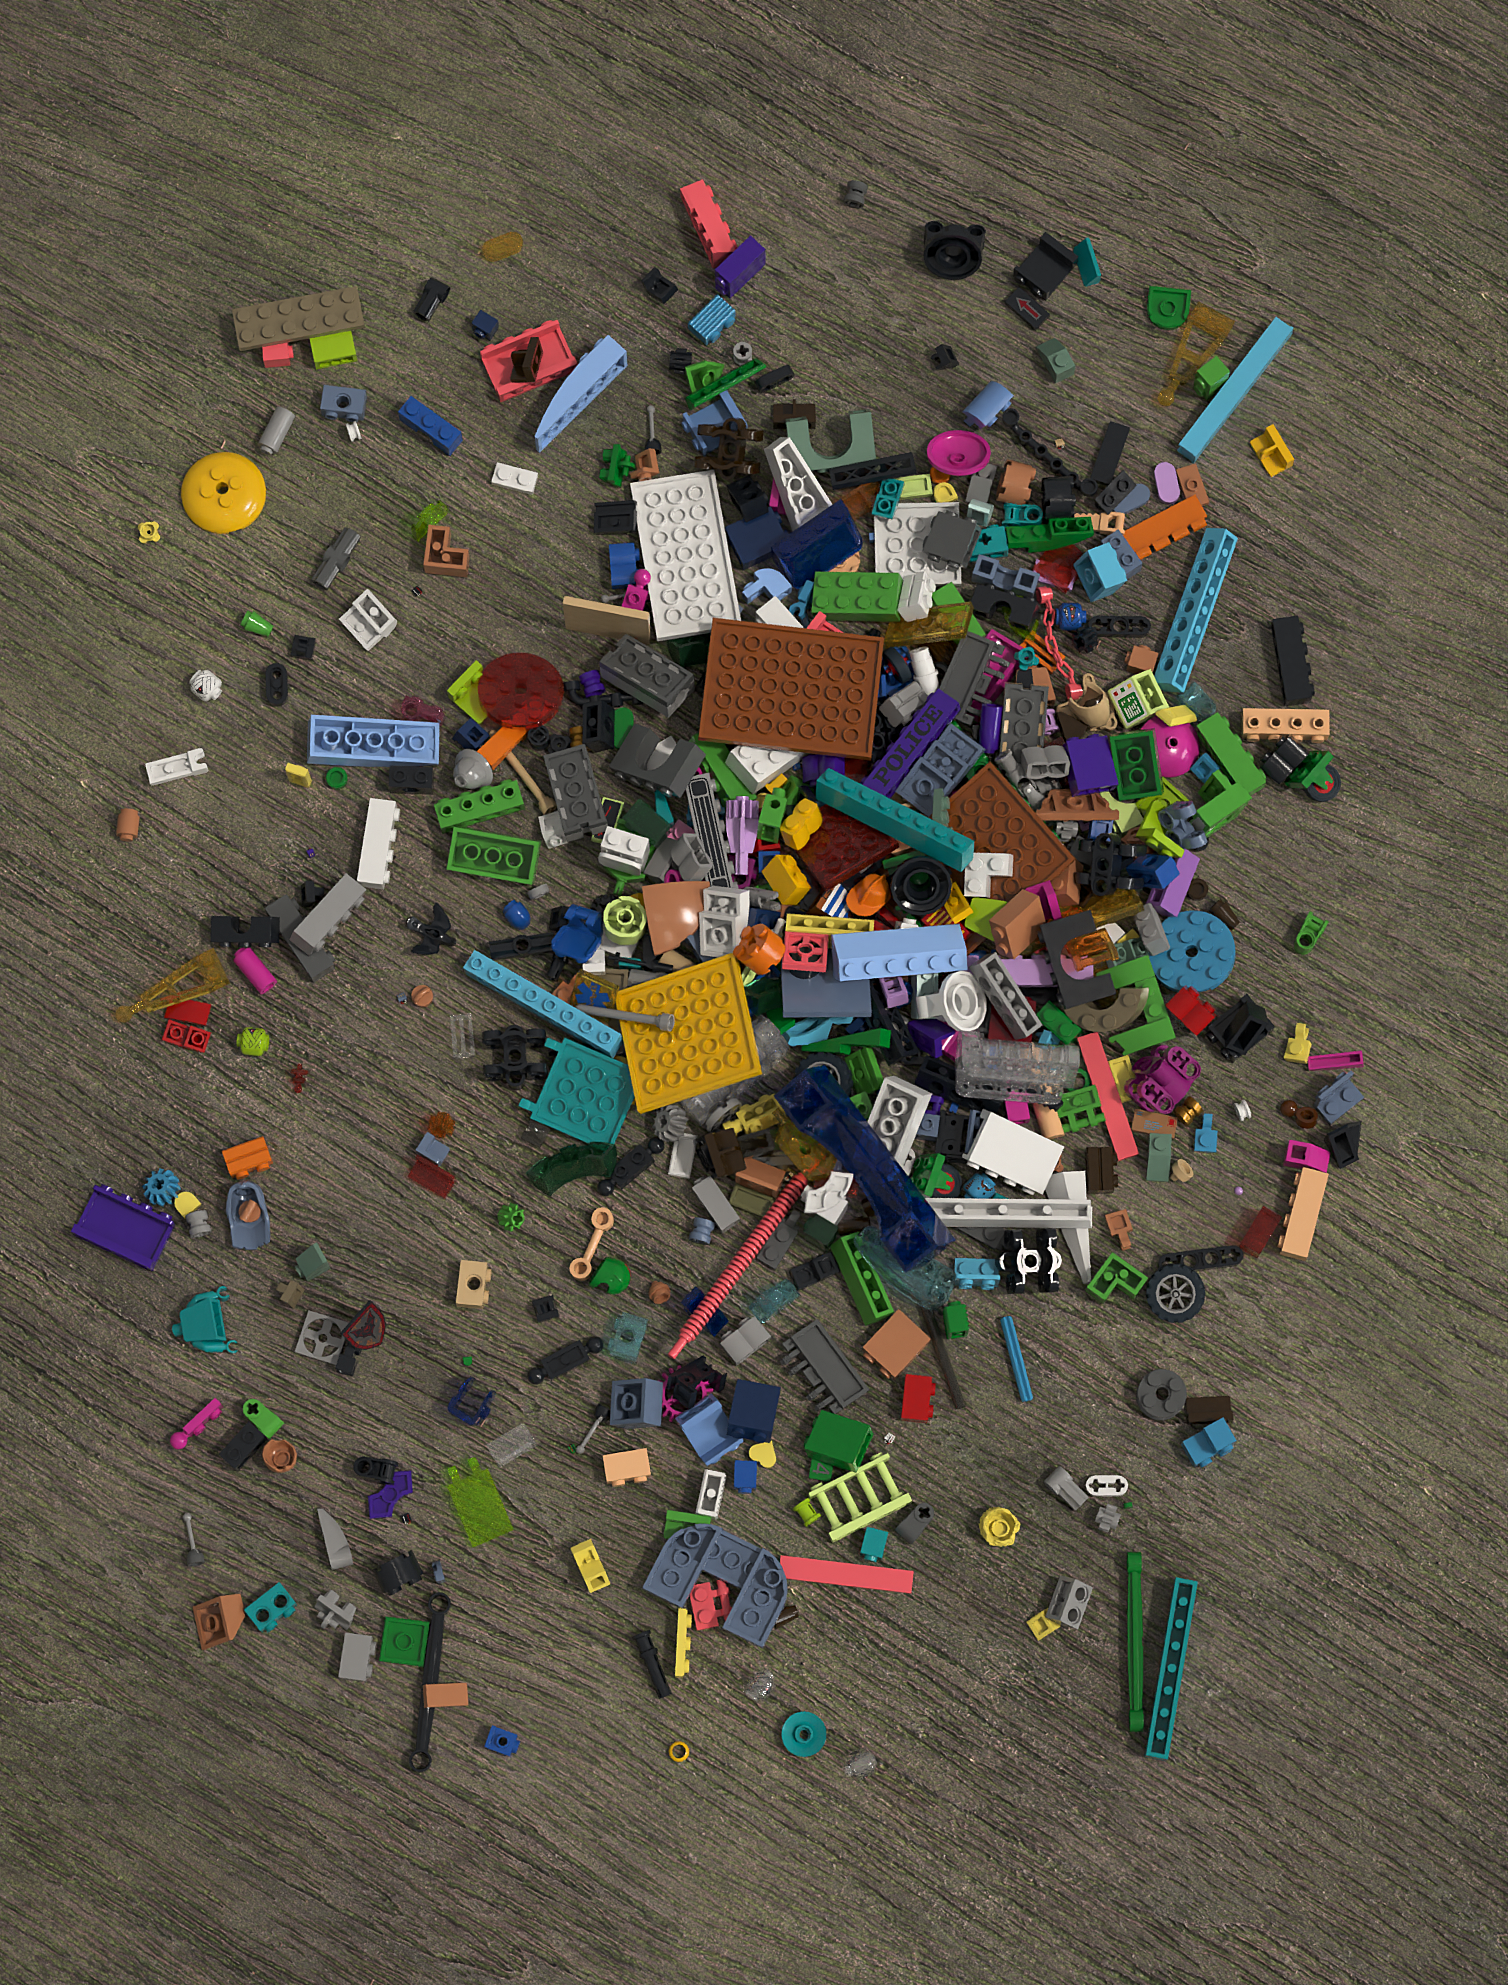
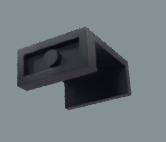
(1045, 267)

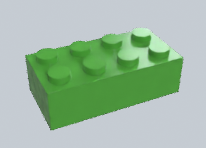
(857, 596)
(494, 855)

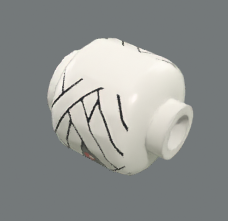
(205, 685)

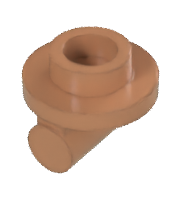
(249, 1211)

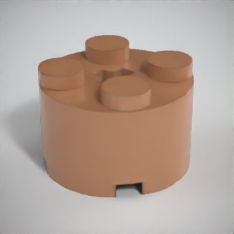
(1015, 482)

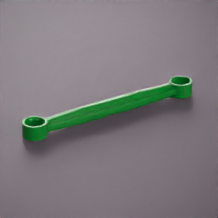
(1134, 1642)

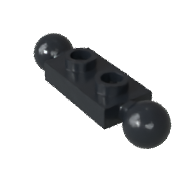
(631, 1166)
(565, 1360)

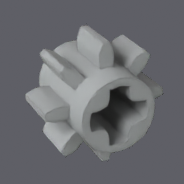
(1066, 829)
(1107, 1518)

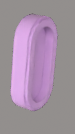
(1166, 483)

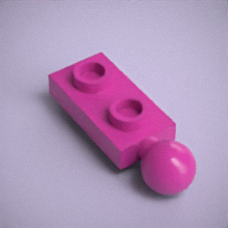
(636, 594)
(197, 1425)

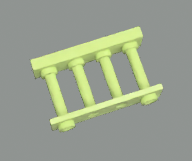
(859, 1520)

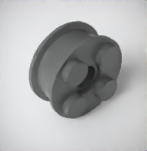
(1161, 1380)

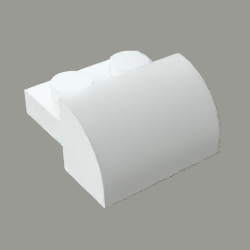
(368, 620)

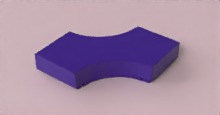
(383, 1503)

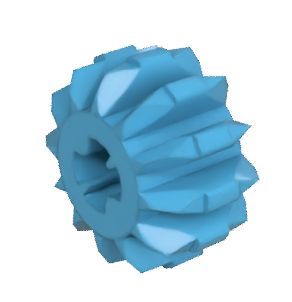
(161, 1195)

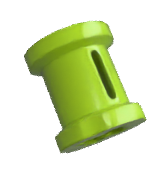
(806, 1512)

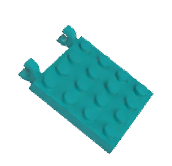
(583, 1093)

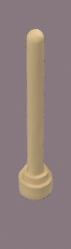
(545, 803)

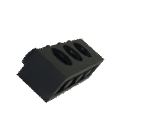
(939, 1079)

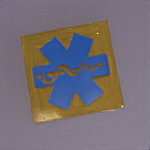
(594, 992)

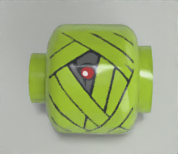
(253, 1041)

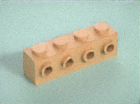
(1273, 723)
(1303, 1213)

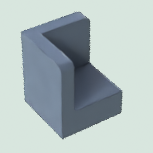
(432, 1149)

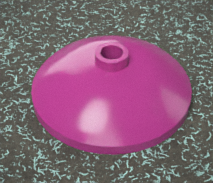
(958, 452)
(1181, 757)

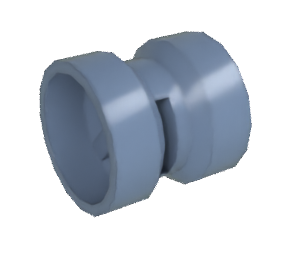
(702, 1231)

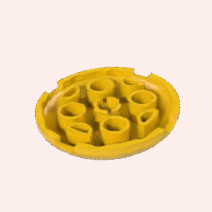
(226, 511)

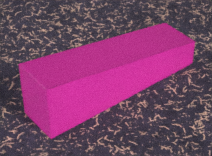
(1336, 1061)

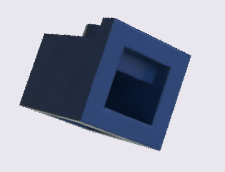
(471, 735)

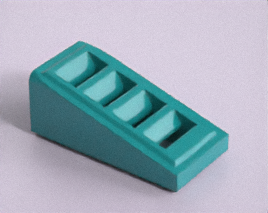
(662, 807)

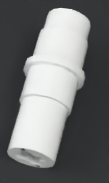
(924, 670)

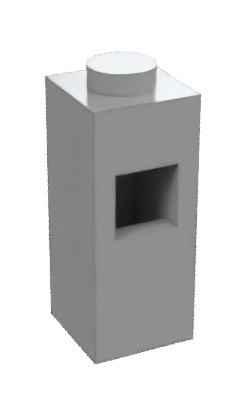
(715, 1203)

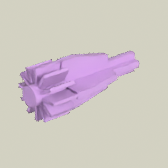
(741, 830)

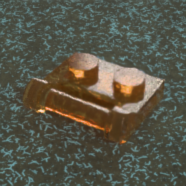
(1089, 945)

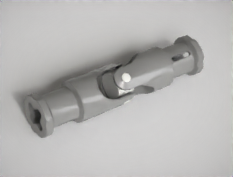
(1014, 773)

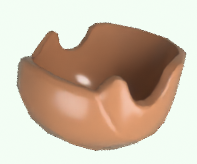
(279, 1456)

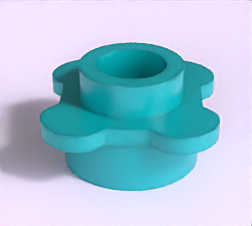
(1026, 652)

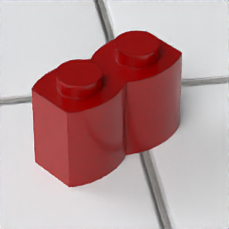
(1191, 1009)

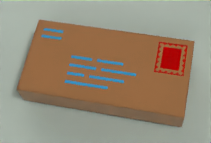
(1151, 1122)

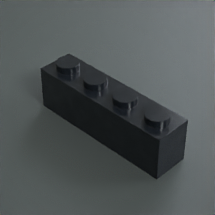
(1291, 660)

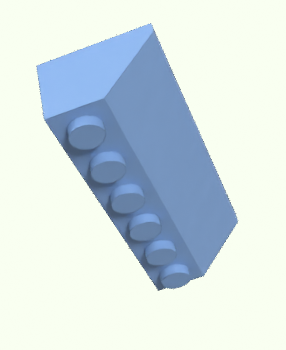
(898, 952)

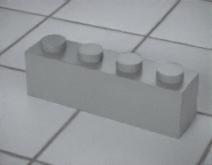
(328, 914)

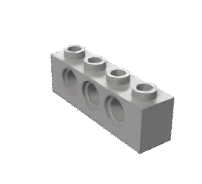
(1005, 996)

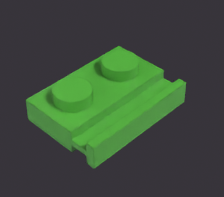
(865, 1070)

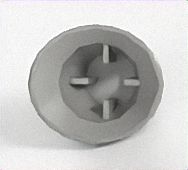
(472, 770)

